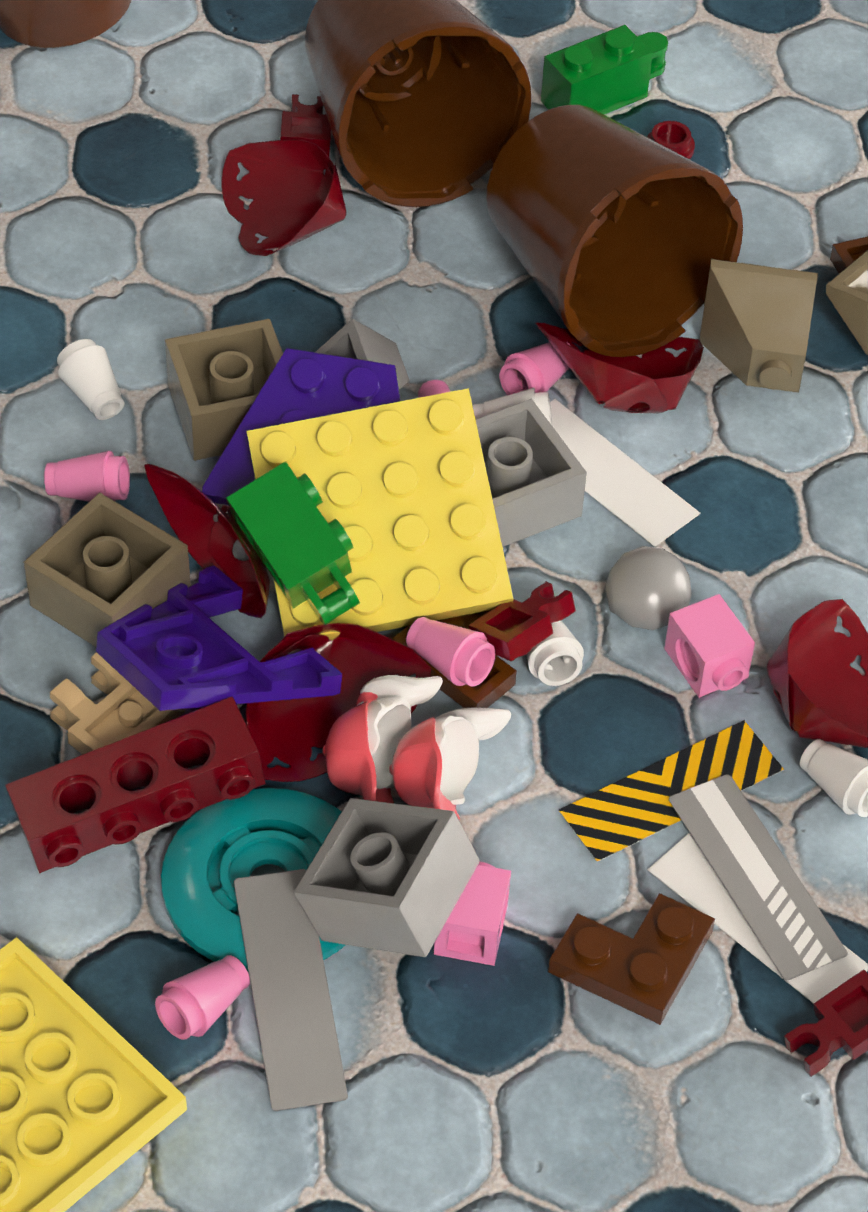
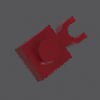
(306, 124)
(519, 625)
(840, 1024)

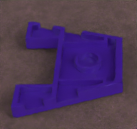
(300, 389)
(190, 662)

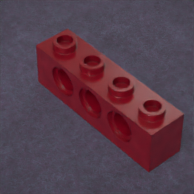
(150, 759)

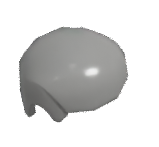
(647, 587)

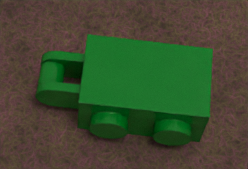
(604, 70)
(296, 541)

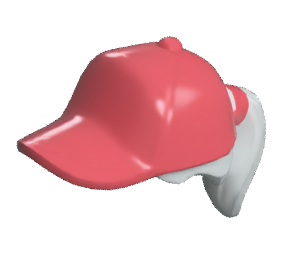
(366, 736)
(442, 756)

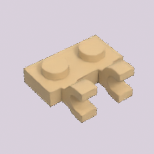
(113, 718)

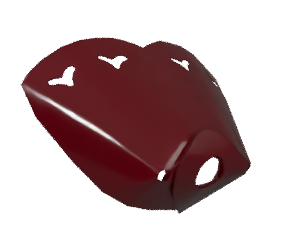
(287, 193)
(631, 382)
(208, 541)
(815, 679)
(296, 725)

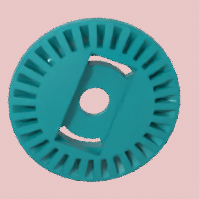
(219, 847)

